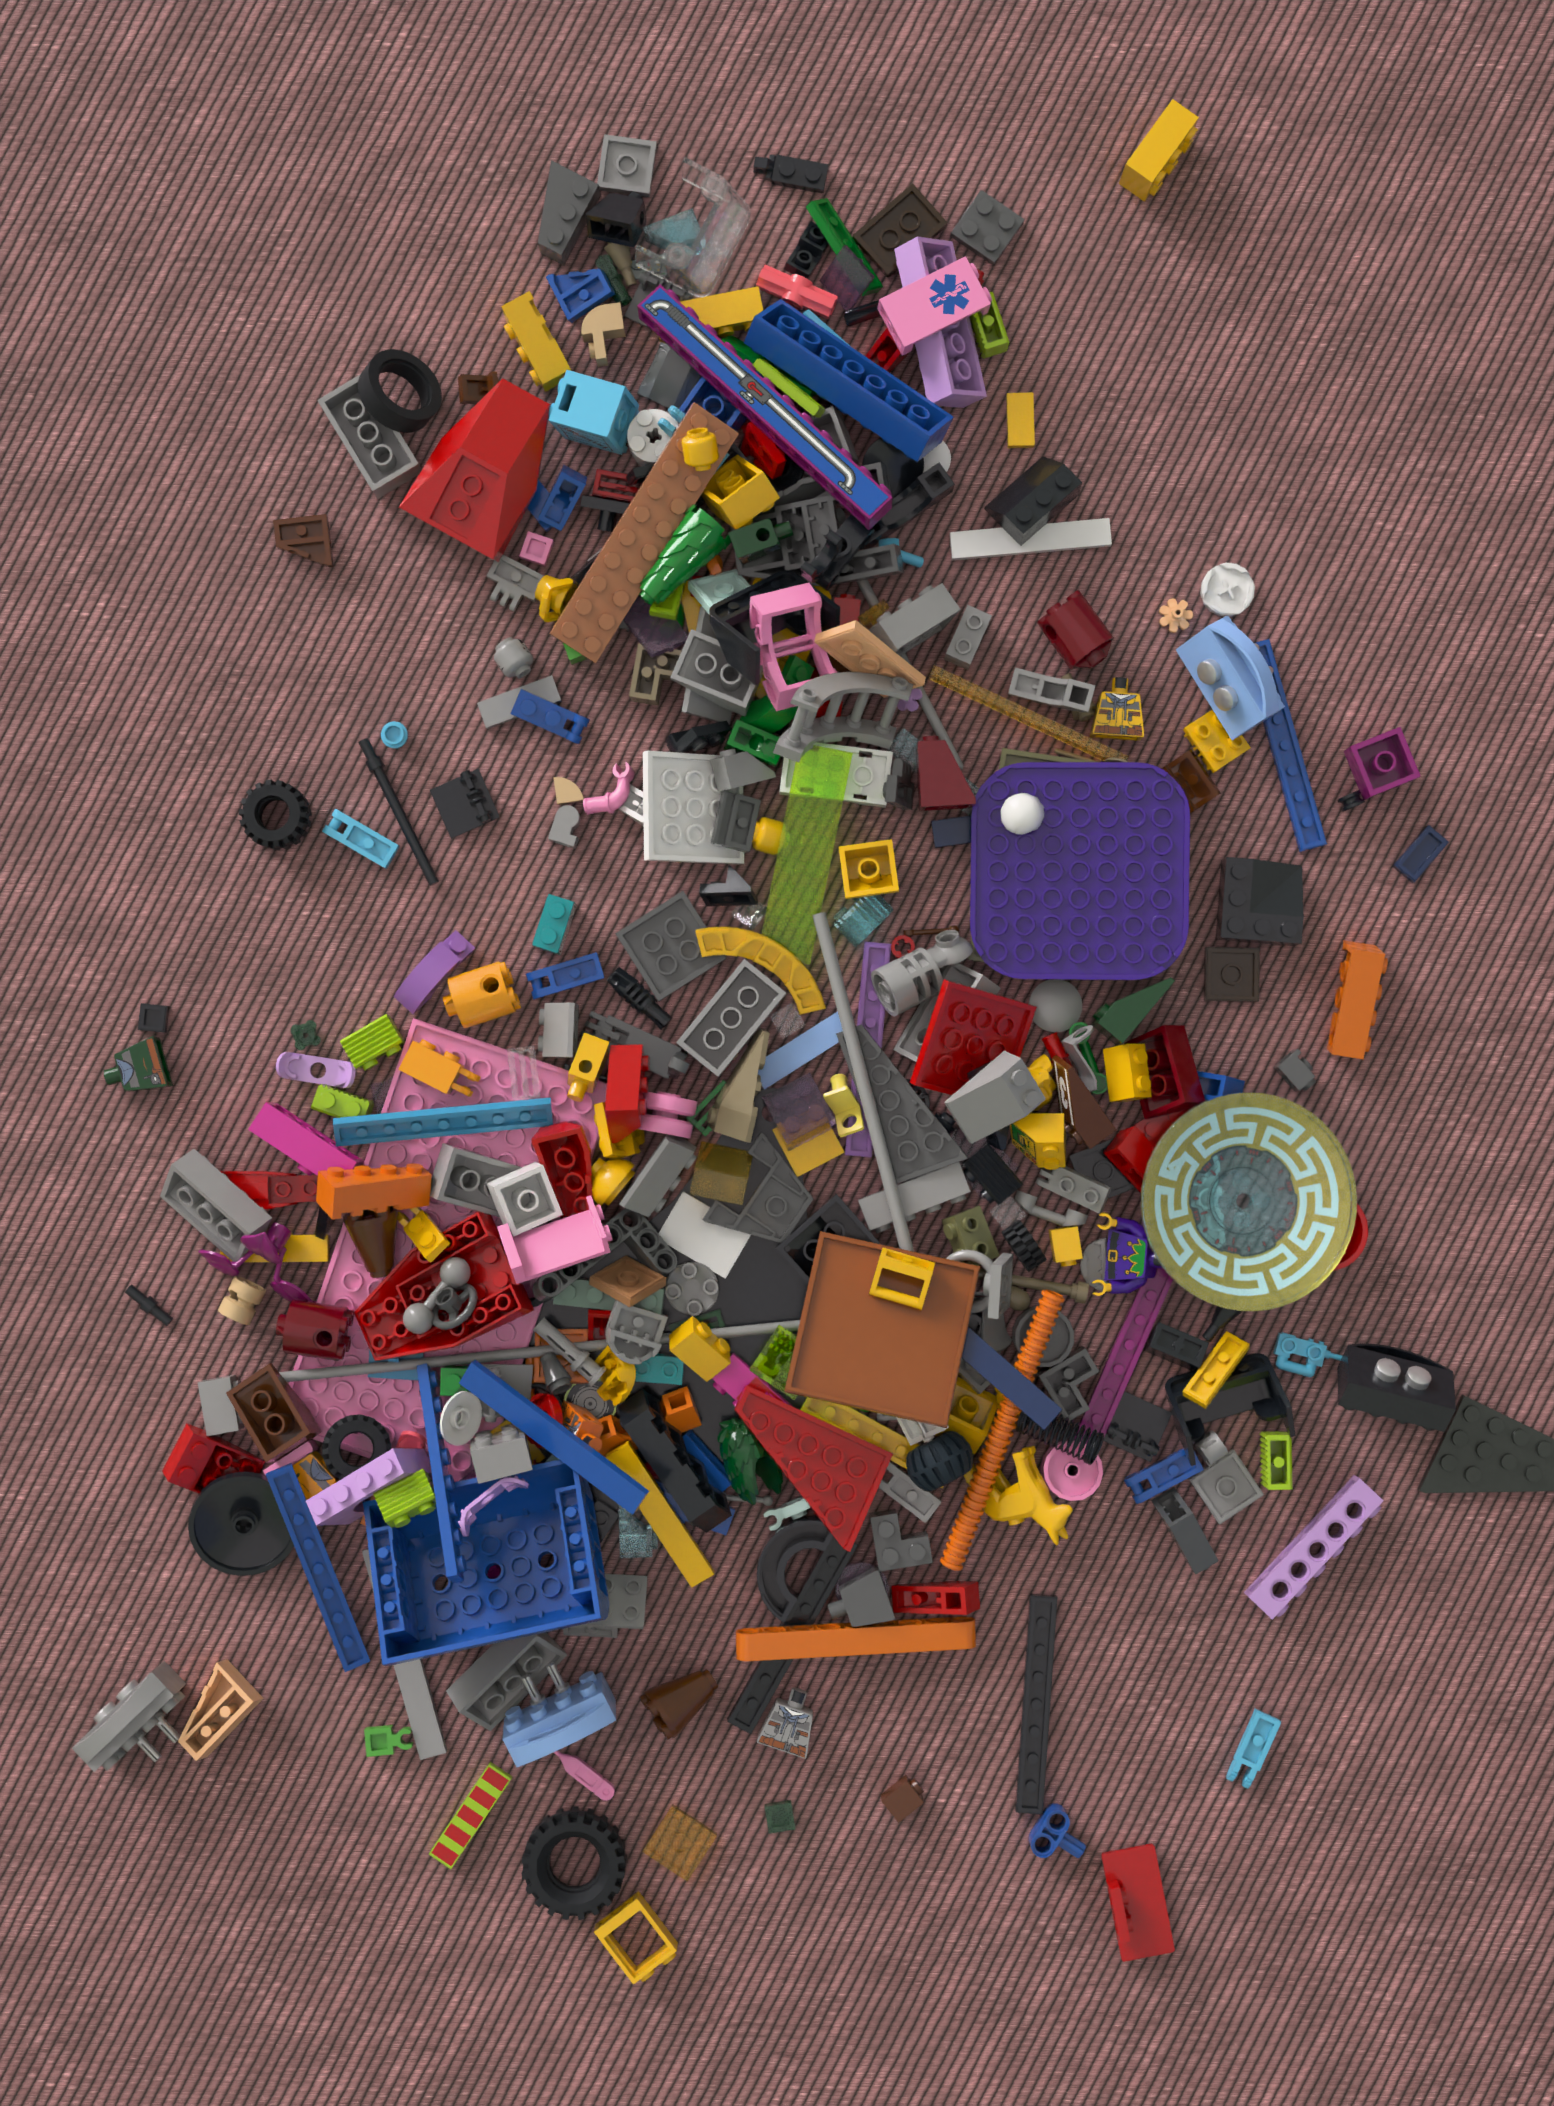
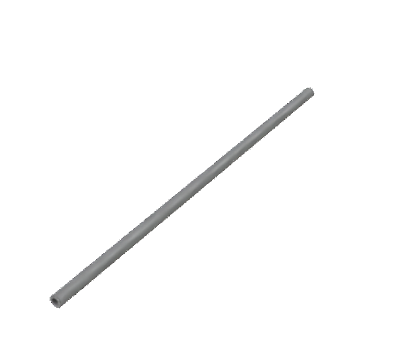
(862, 1081)

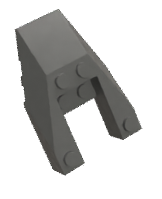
(811, 517)

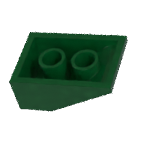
(1121, 1017)

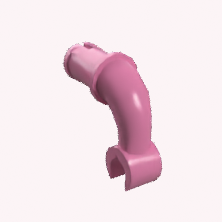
(613, 800)

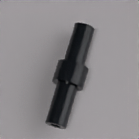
(149, 1305)

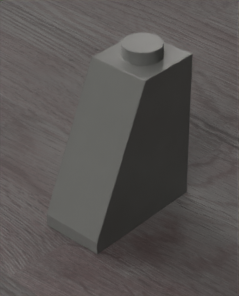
(1185, 1530)

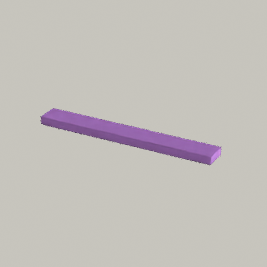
(871, 1016)

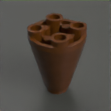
(374, 1239)
(678, 1701)

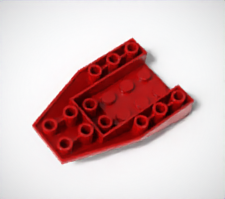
(484, 471)
(415, 1279)

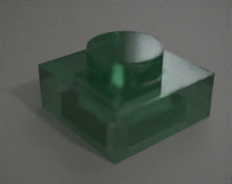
(780, 1816)

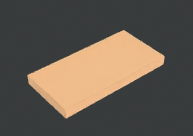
(865, 653)

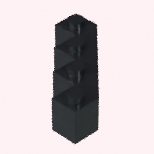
(676, 1468)

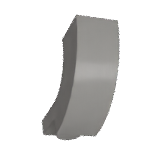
(1051, 691)

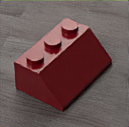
(1171, 1072)

